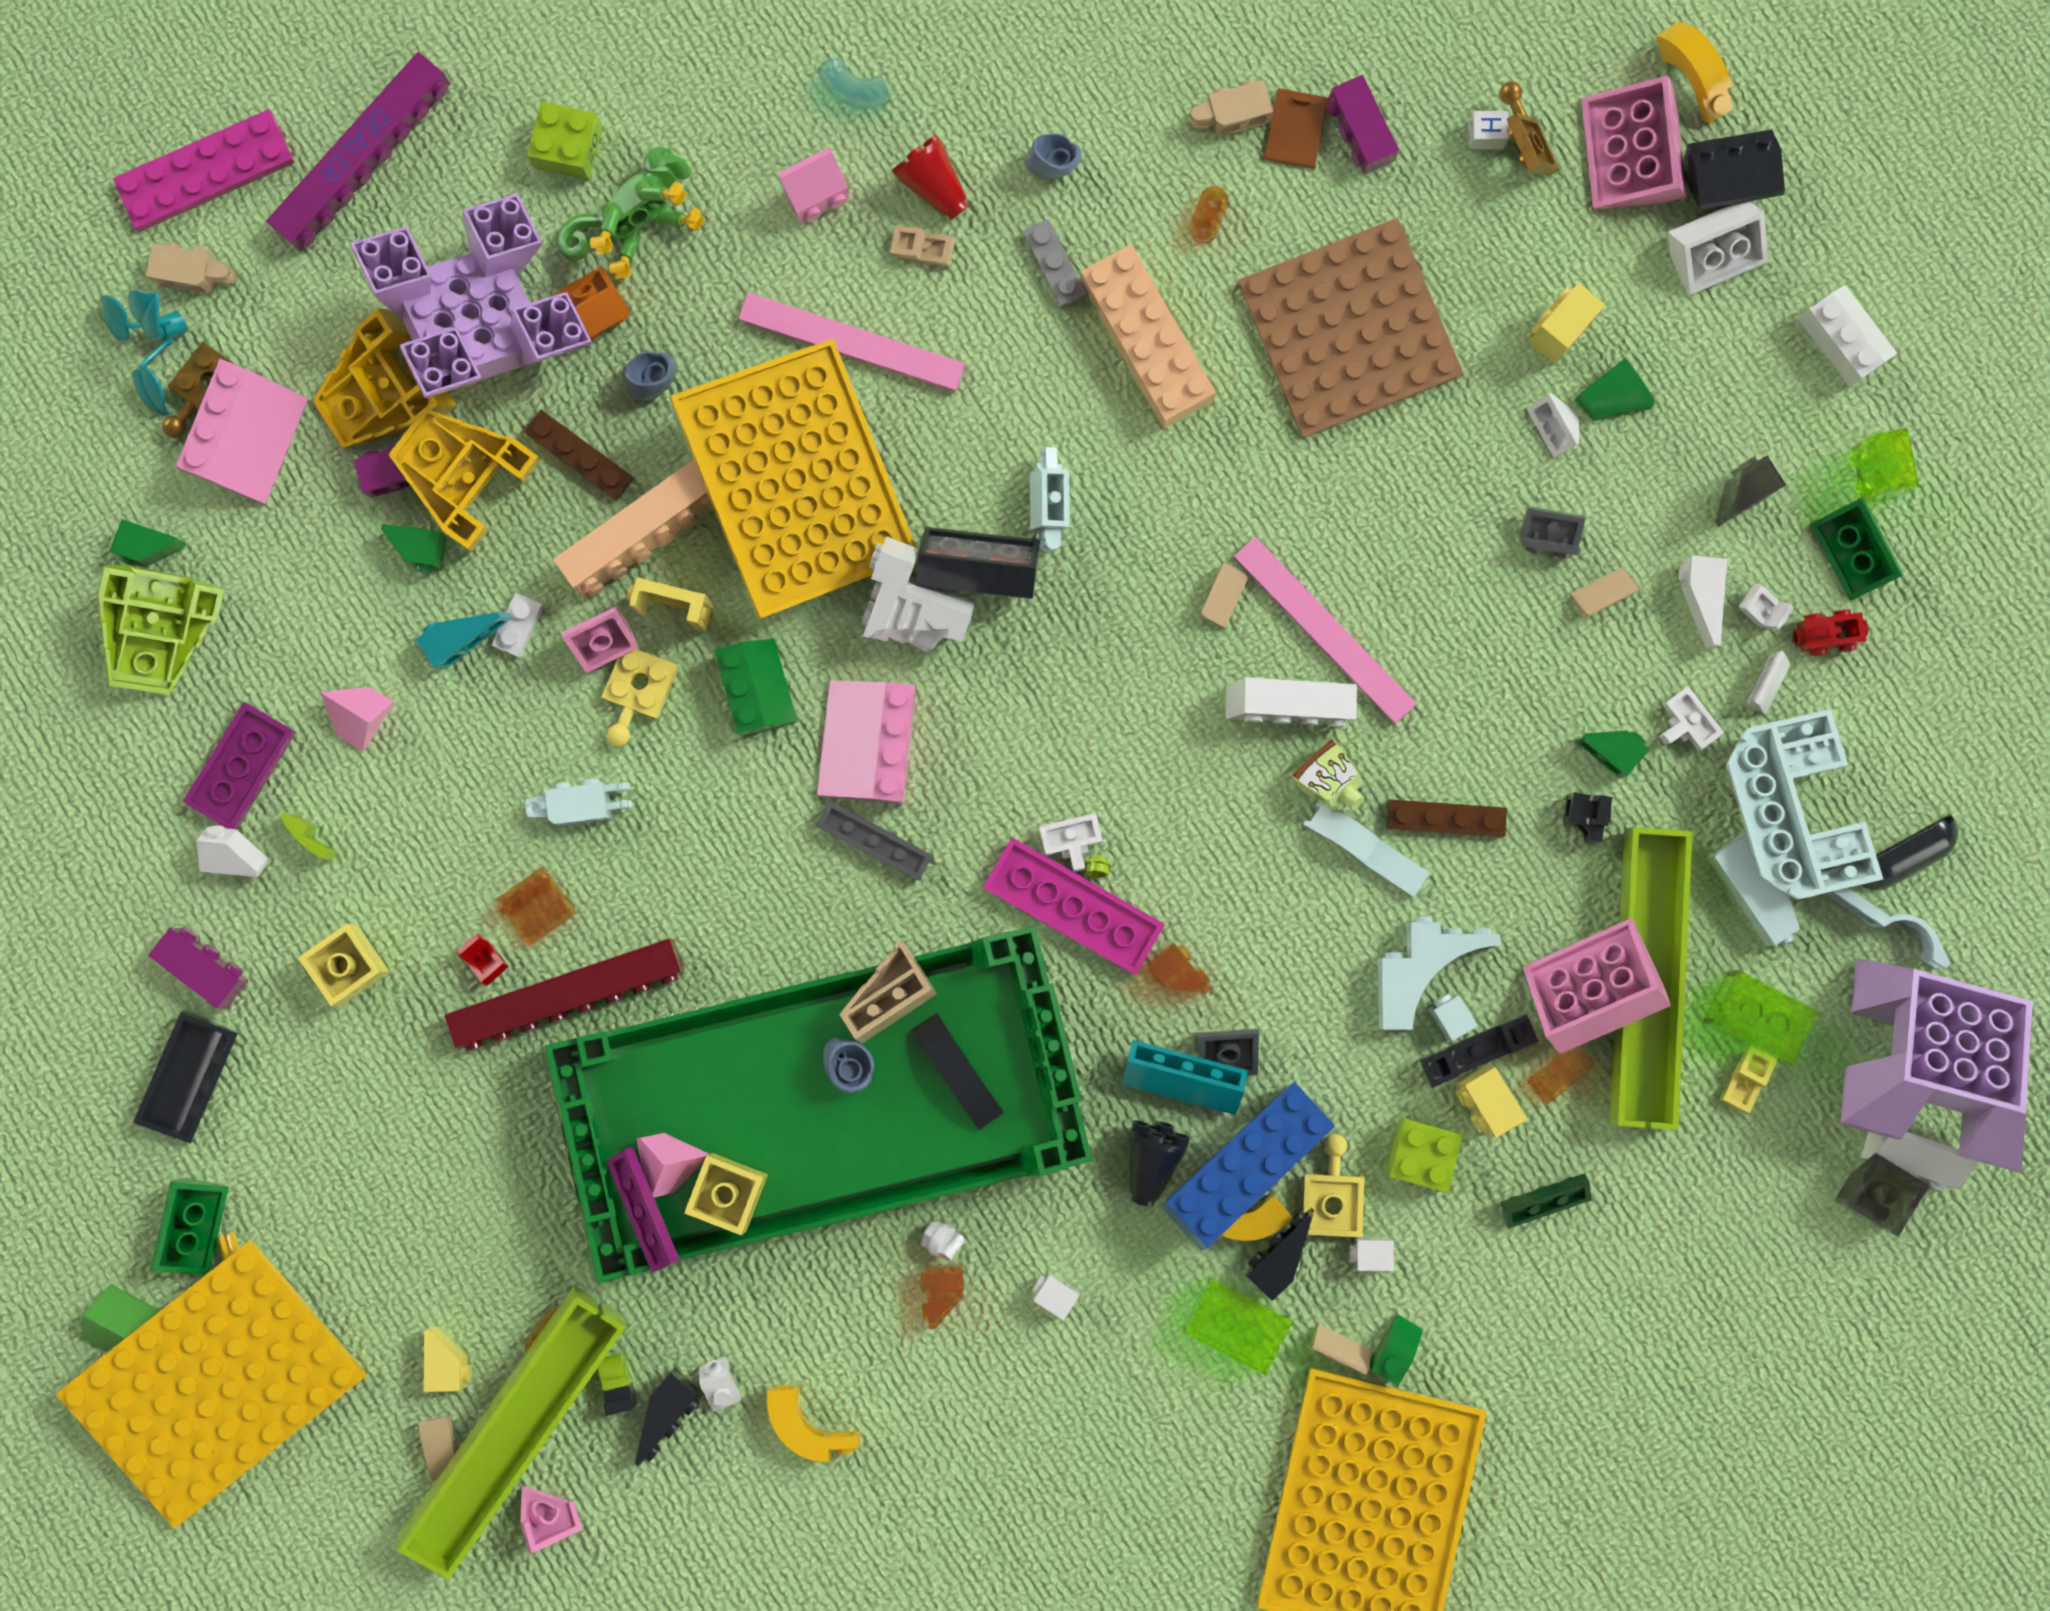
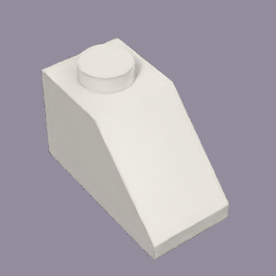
(228, 853)

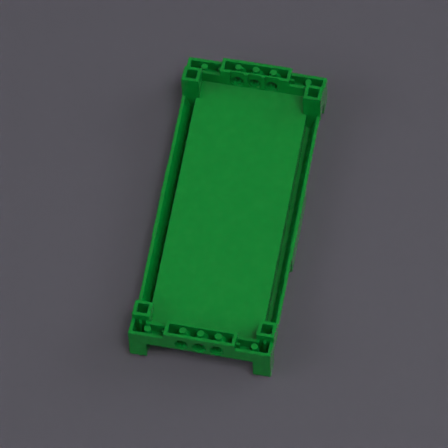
(756, 1091)

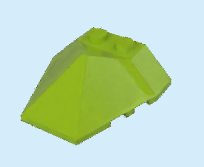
(152, 625)

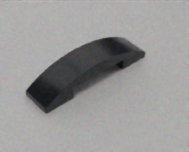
(1478, 1050)
(957, 1071)

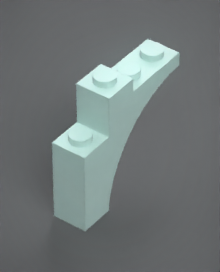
(1428, 951)

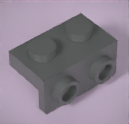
(1551, 532)

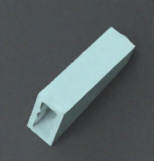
(1763, 904)

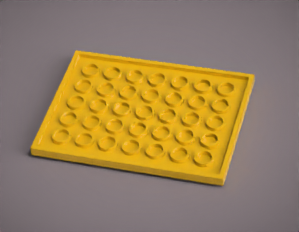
(792, 475)
(211, 1384)
(1371, 1499)

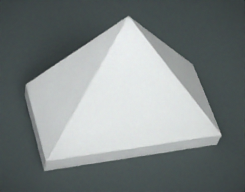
(1556, 424)

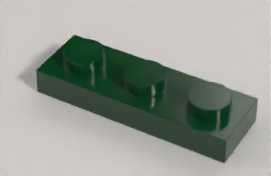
(1546, 1200)

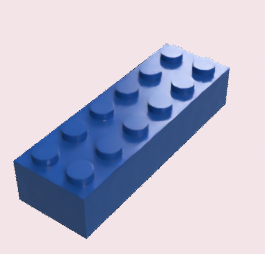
(1247, 1166)

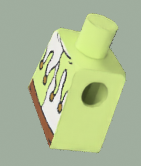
(1330, 778)

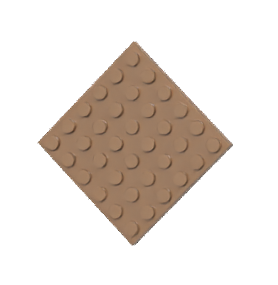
(1350, 328)

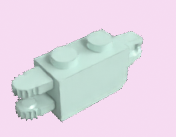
(1049, 500)
(577, 804)

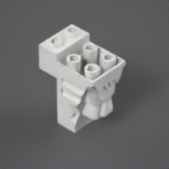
(908, 610)

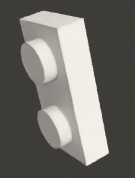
(516, 633)

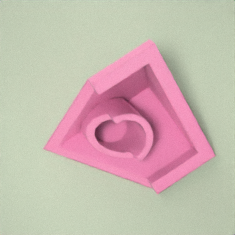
(357, 713)
(667, 1162)
(546, 1518)

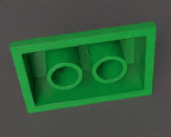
(755, 686)

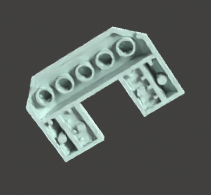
(1772, 815)

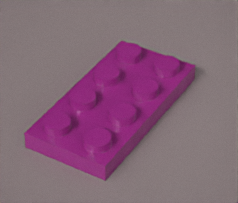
(239, 766)

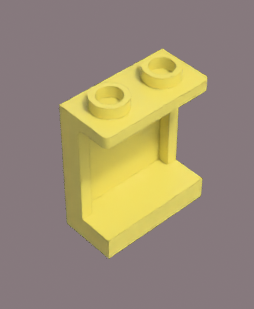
(645, 591)

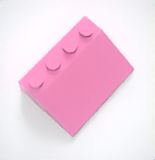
(1634, 145)
(242, 432)
(867, 741)
(1595, 986)

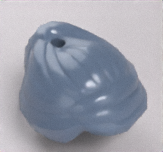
(1053, 156)
(649, 375)
(853, 1071)

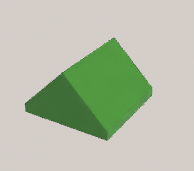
(114, 1318)

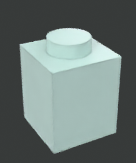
(1452, 1016)

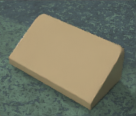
(1603, 592)
(1223, 596)
(1341, 1349)

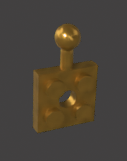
(1527, 133)
(189, 386)

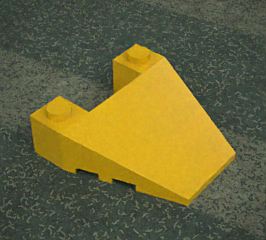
(369, 390)
(452, 464)

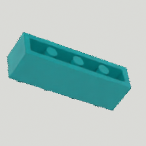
(1184, 1077)

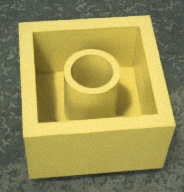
(1565, 322)
(344, 965)
(1489, 1101)
(726, 1193)

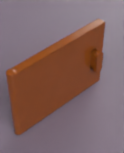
(1296, 128)

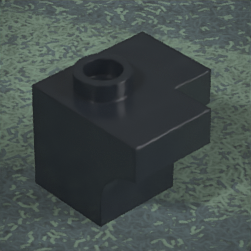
(1588, 814)

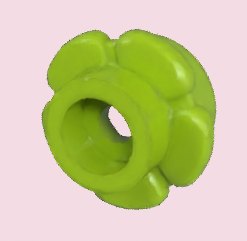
(1097, 866)

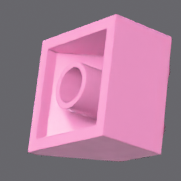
(814, 186)
(601, 639)

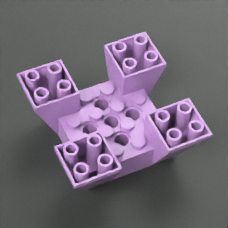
(427, 299)
(1949, 1050)

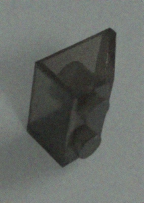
(1750, 485)
(1882, 1194)

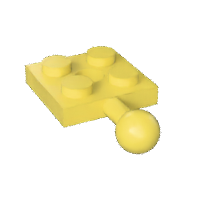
(644, 701)
(1348, 1189)

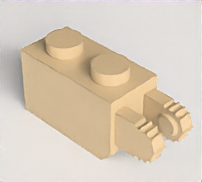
(1234, 109)
(187, 269)

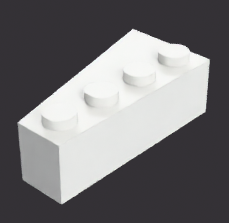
(1291, 701)

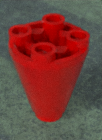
(933, 178)

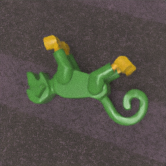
(632, 207)

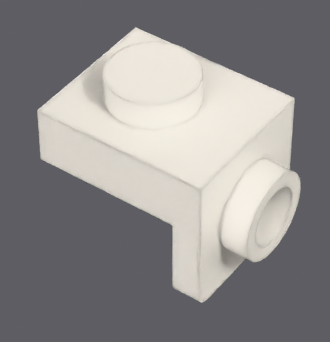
(1765, 608)
(718, 1384)

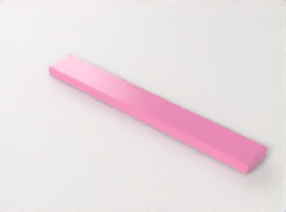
(852, 342)
(1324, 630)

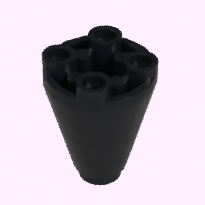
(1153, 1159)

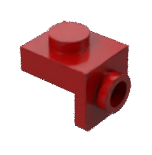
(482, 959)

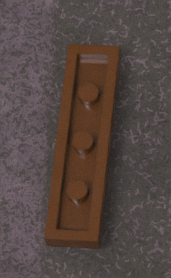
(578, 455)
(1446, 818)

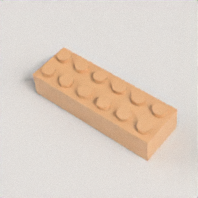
(1147, 336)
(635, 531)

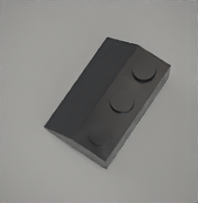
(1734, 169)

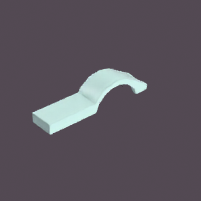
(1368, 849)
(1933, 952)

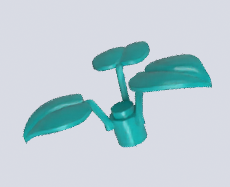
(145, 311)

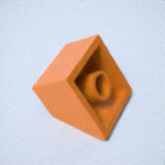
(596, 302)

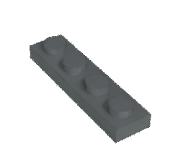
(874, 840)

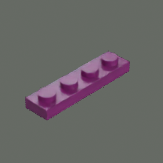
(642, 1210)

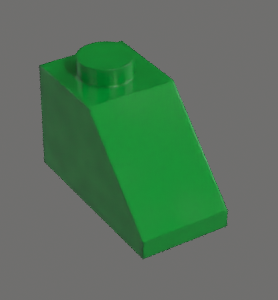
(143, 545)
(418, 547)
(1615, 749)
(1396, 1350)

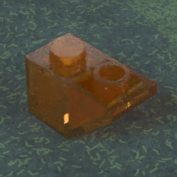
(1174, 971)
(944, 1290)

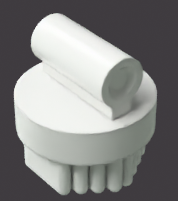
(942, 1240)

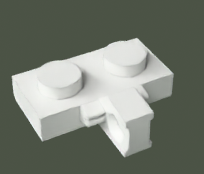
(1689, 721)
(1071, 838)

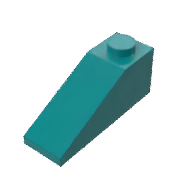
(452, 639)

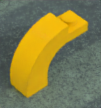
(1702, 65)
(1260, 1221)
(798, 1434)

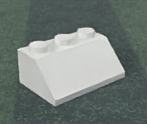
(1719, 246)
(1847, 335)
(1922, 1158)

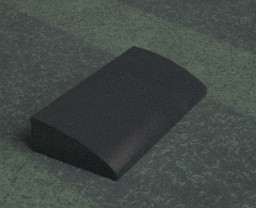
(185, 1076)

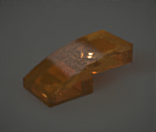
(1561, 1073)

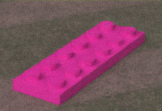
(203, 170)
(1073, 906)

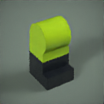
(616, 1384)

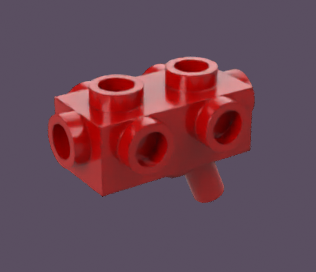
(1821, 633)

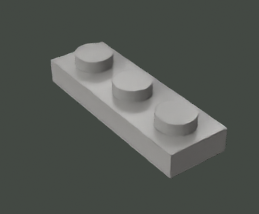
(1054, 263)

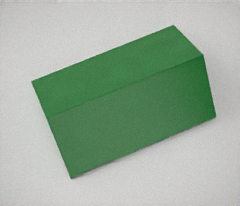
(1856, 549)
(189, 1227)

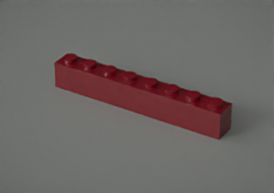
(565, 993)

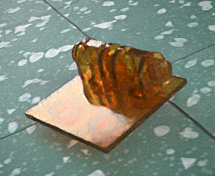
(536, 906)

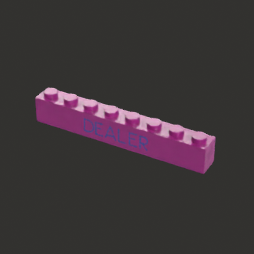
(359, 152)

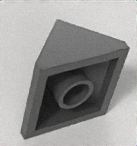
(1231, 1048)

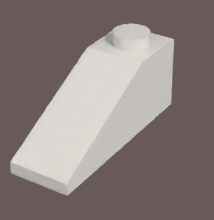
(1704, 591)

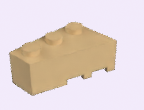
(888, 995)

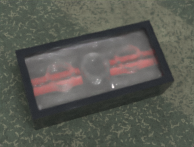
(978, 562)

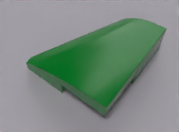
(1616, 393)

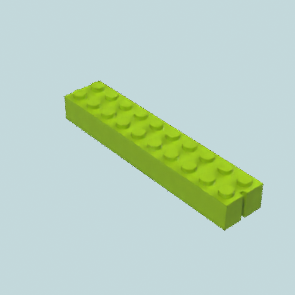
(1650, 1049)
(510, 1433)

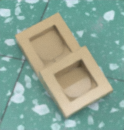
(922, 247)
(437, 1444)

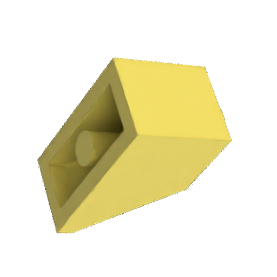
(444, 1363)

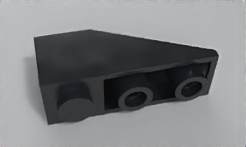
(1278, 1264)
(665, 1406)

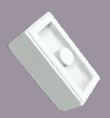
(1768, 683)

